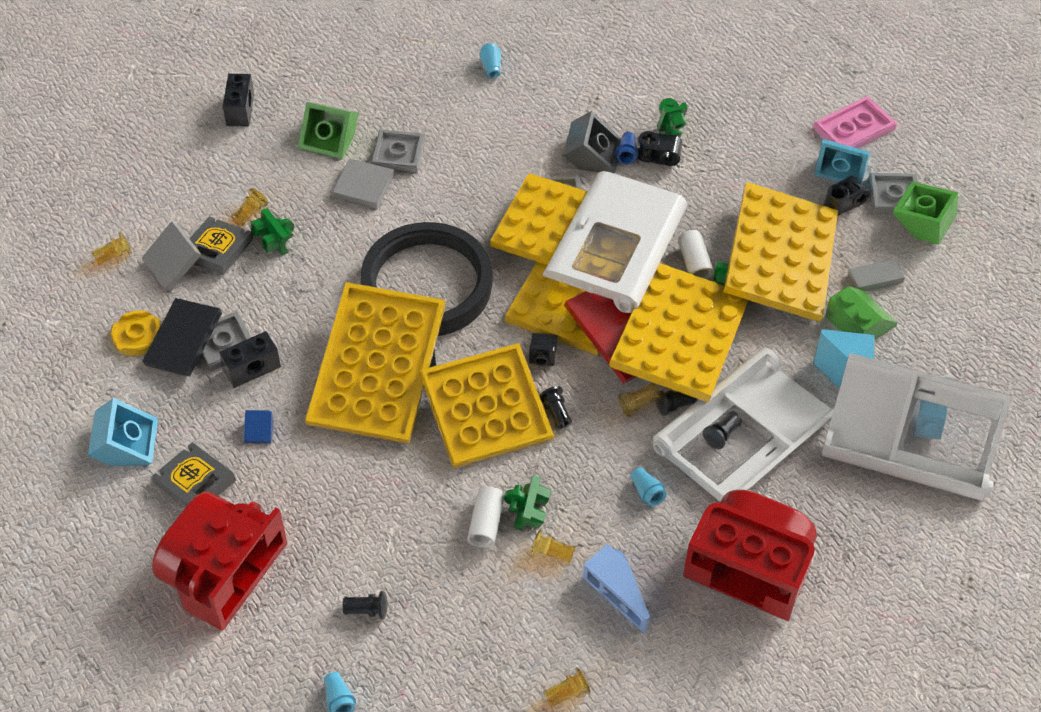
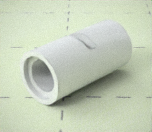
(695, 254)
(485, 517)

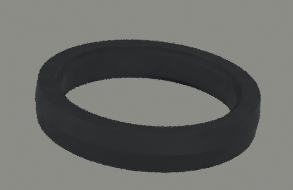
(442, 235)

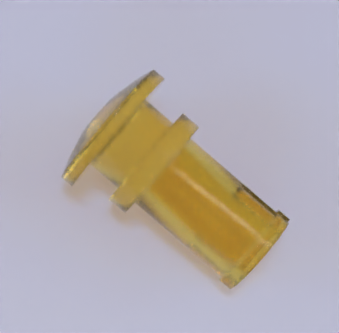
(251, 205)
(112, 249)
(636, 399)
(551, 547)
(570, 687)

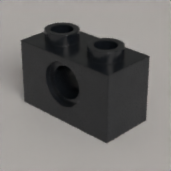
(238, 99)
(250, 359)

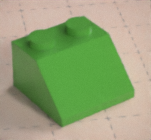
(327, 129)
(927, 211)
(858, 313)

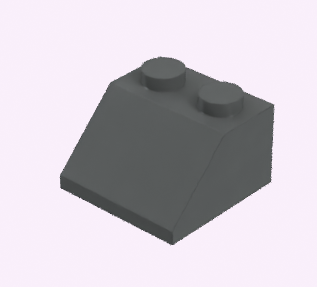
(592, 144)

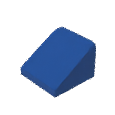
(258, 426)

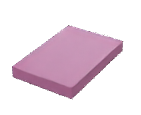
(855, 124)

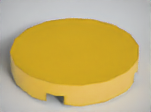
(134, 332)

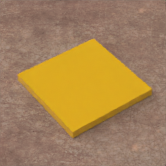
(486, 405)

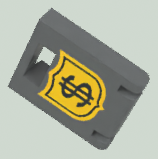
(221, 240)
(189, 472)

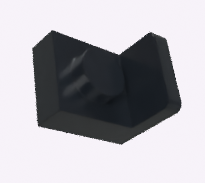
(543, 349)

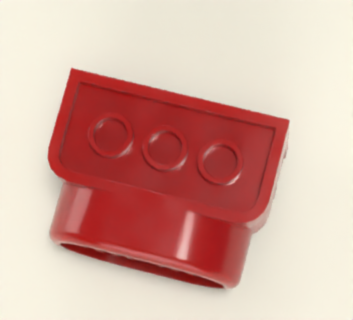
(752, 551)
(218, 555)

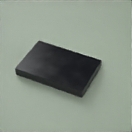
(182, 337)

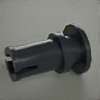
(672, 400)
(554, 402)
(719, 432)
(366, 605)

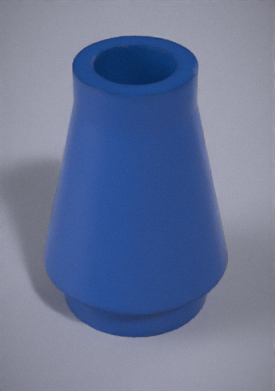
(627, 149)

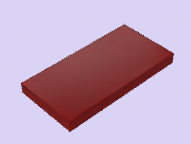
(601, 323)

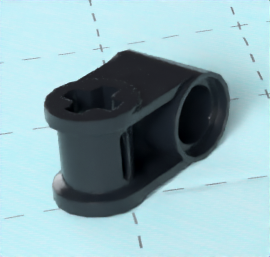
(661, 150)
(846, 195)

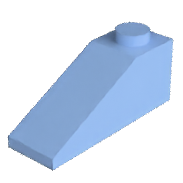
(613, 579)

